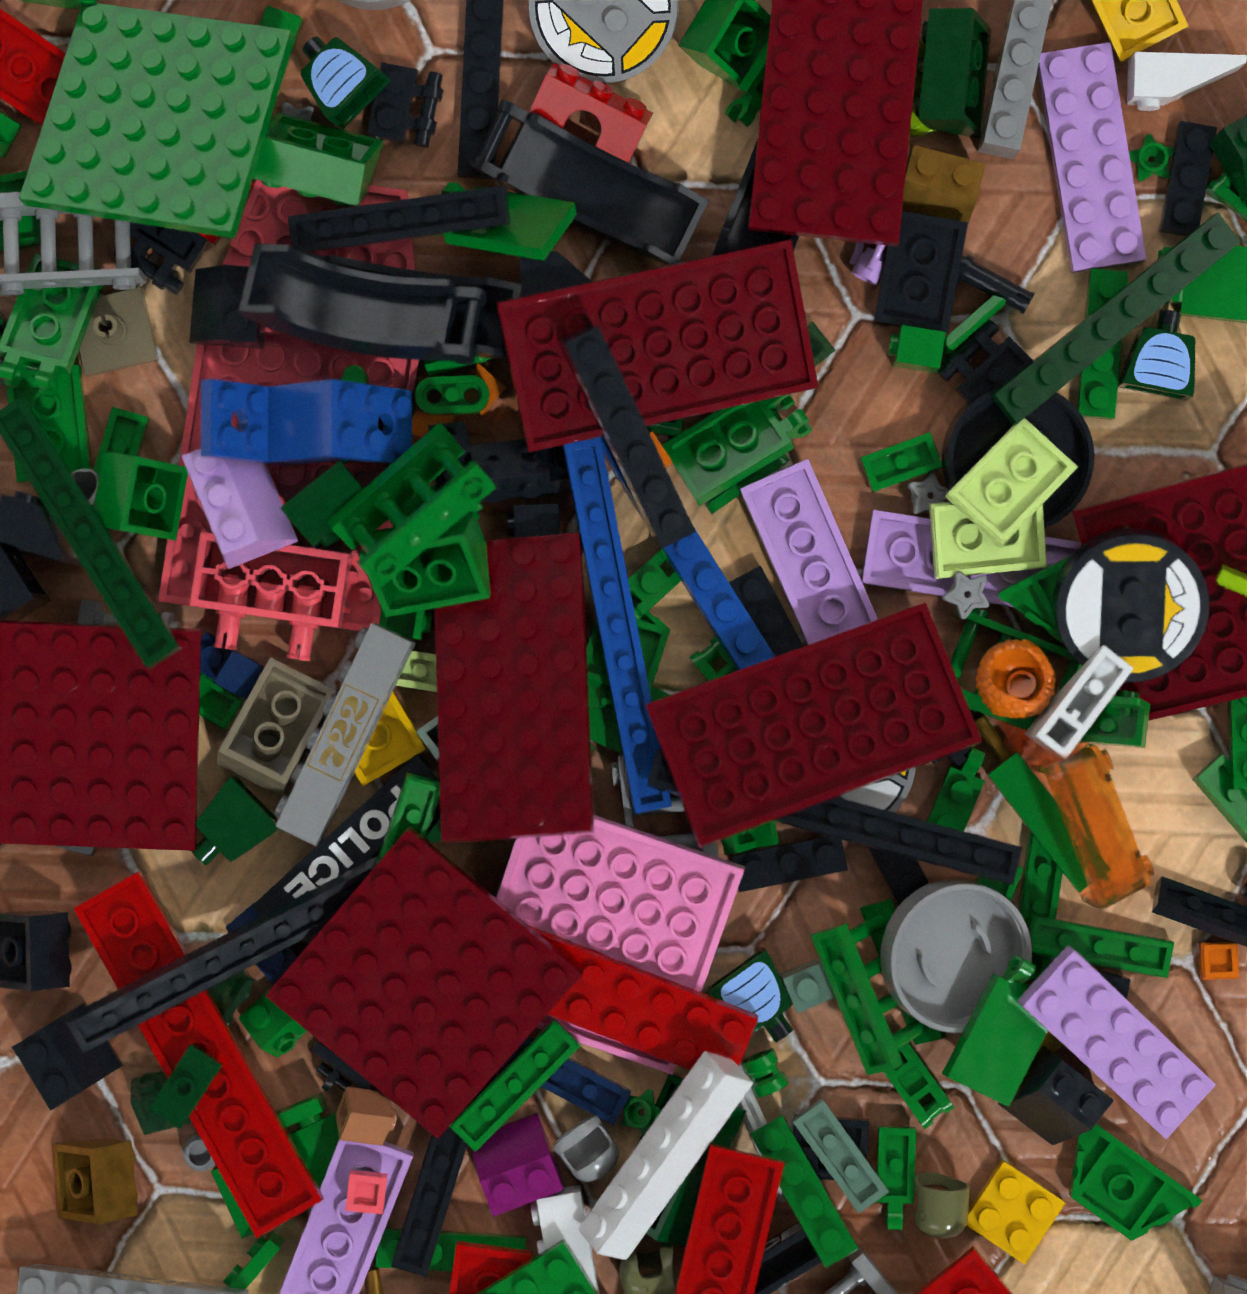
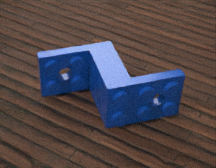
(305, 422)

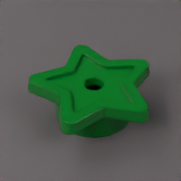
(1158, 151)
(632, 1111)

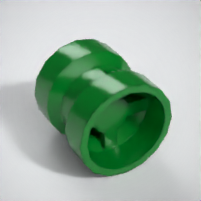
(764, 1073)

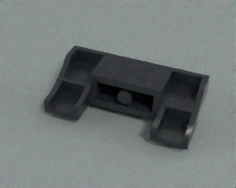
(510, 466)

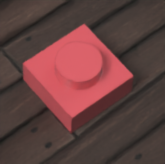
(366, 1192)

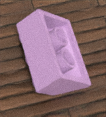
(239, 507)

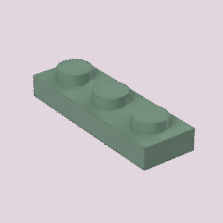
(840, 1155)

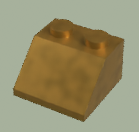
(941, 184)
(95, 1180)

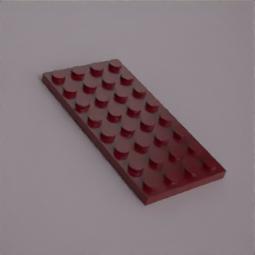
(836, 119)
(680, 333)
(516, 698)
(812, 724)

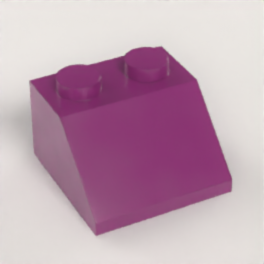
(517, 1165)

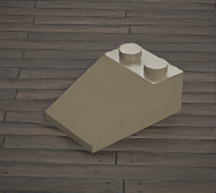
(274, 727)

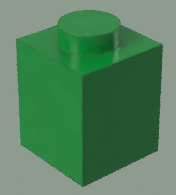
(917, 348)

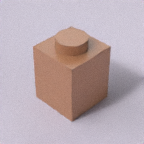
(365, 1116)

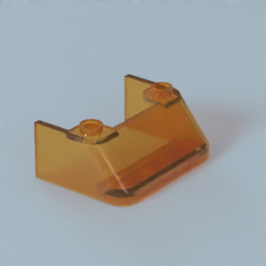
(1096, 825)

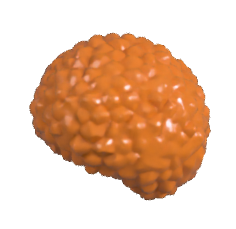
(1015, 679)

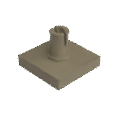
(118, 334)

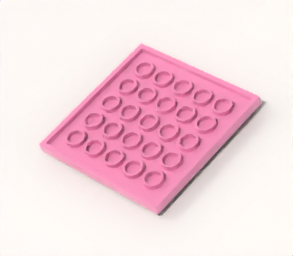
(625, 899)

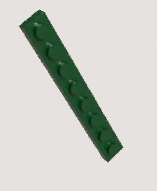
(1115, 319)
(86, 534)

